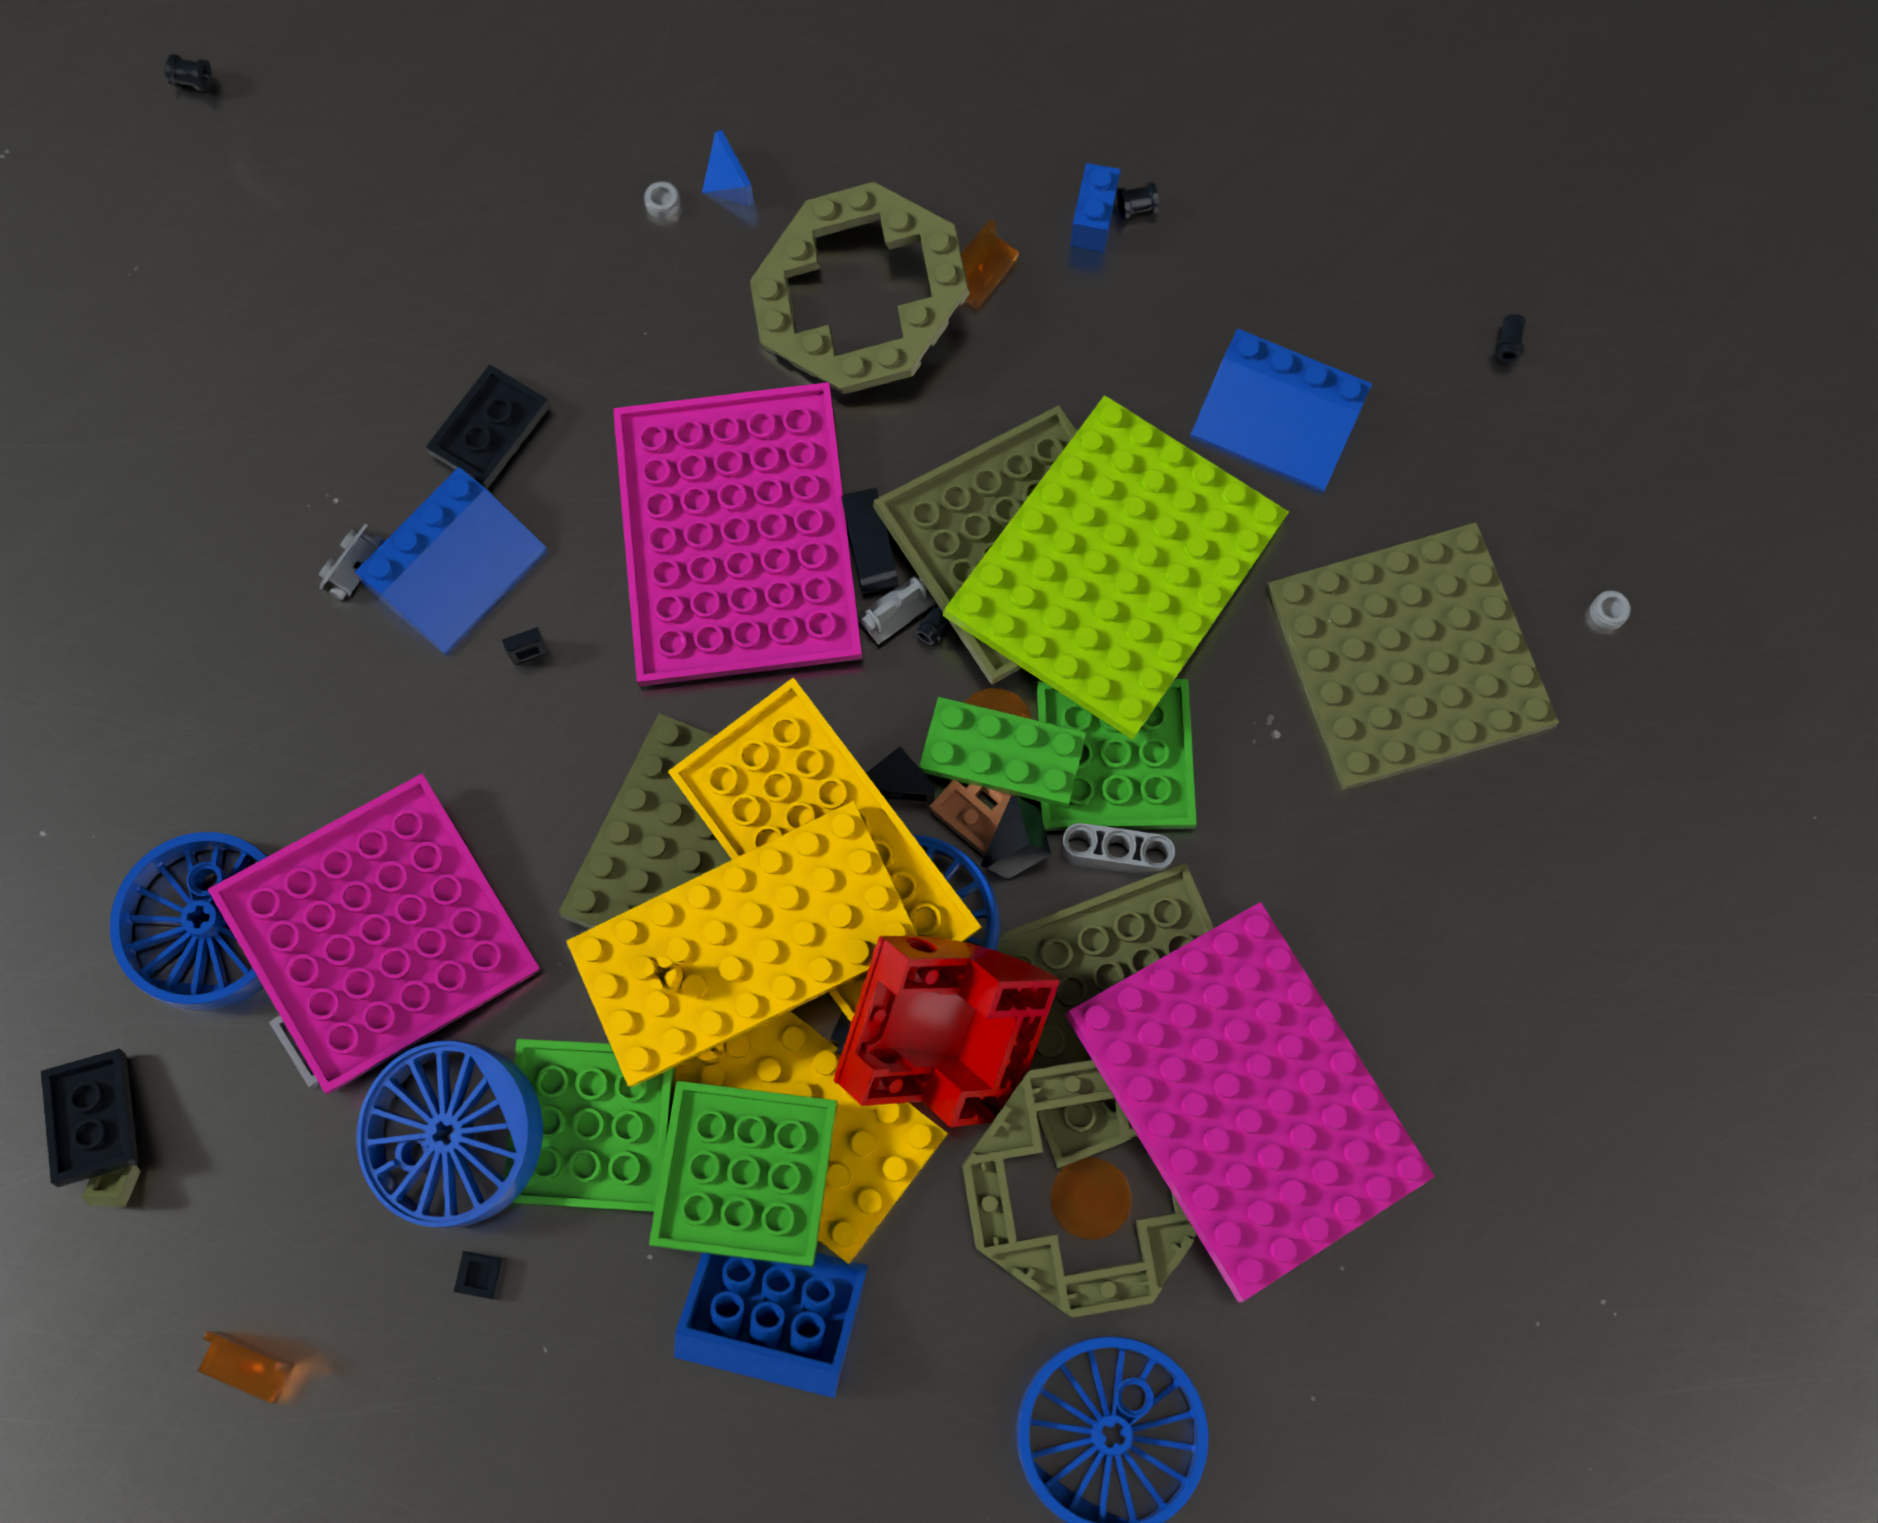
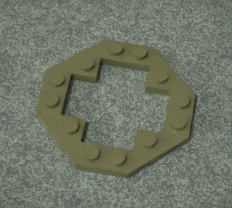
(920, 320)
(1038, 1259)

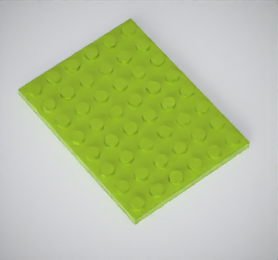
(1116, 566)

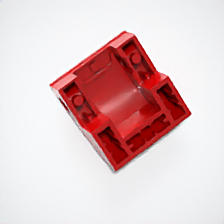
(944, 1027)

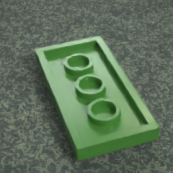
(1002, 752)

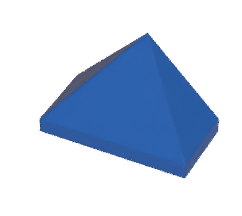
(725, 174)

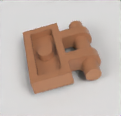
(968, 815)

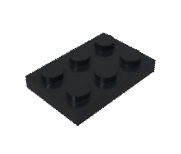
(488, 426)
(88, 1118)

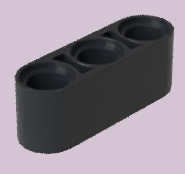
(869, 542)

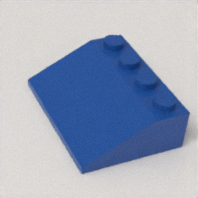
(1280, 410)
(451, 561)
(772, 1319)

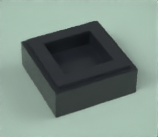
(525, 645)
(479, 1275)

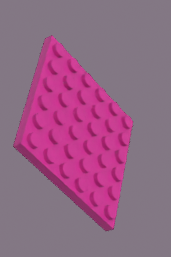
(373, 932)

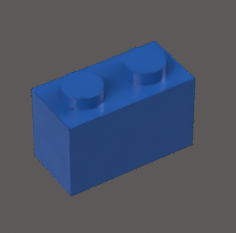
(1095, 207)

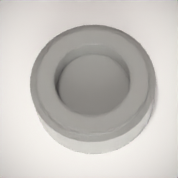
(662, 200)
(1610, 610)

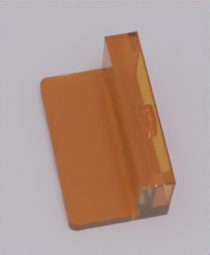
(986, 263)
(245, 1366)

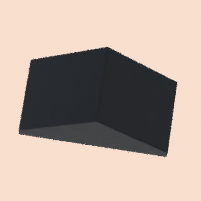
(901, 779)
(1017, 840)

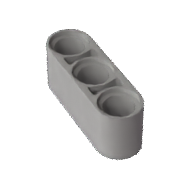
(1134, 841)

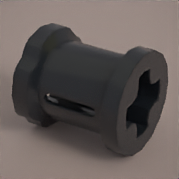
(182, 66)
(1138, 200)

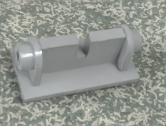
(341, 573)
(896, 609)

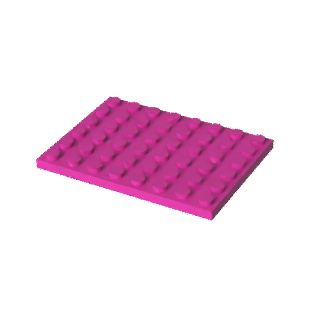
(735, 534)
(1249, 1100)

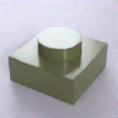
(111, 1188)

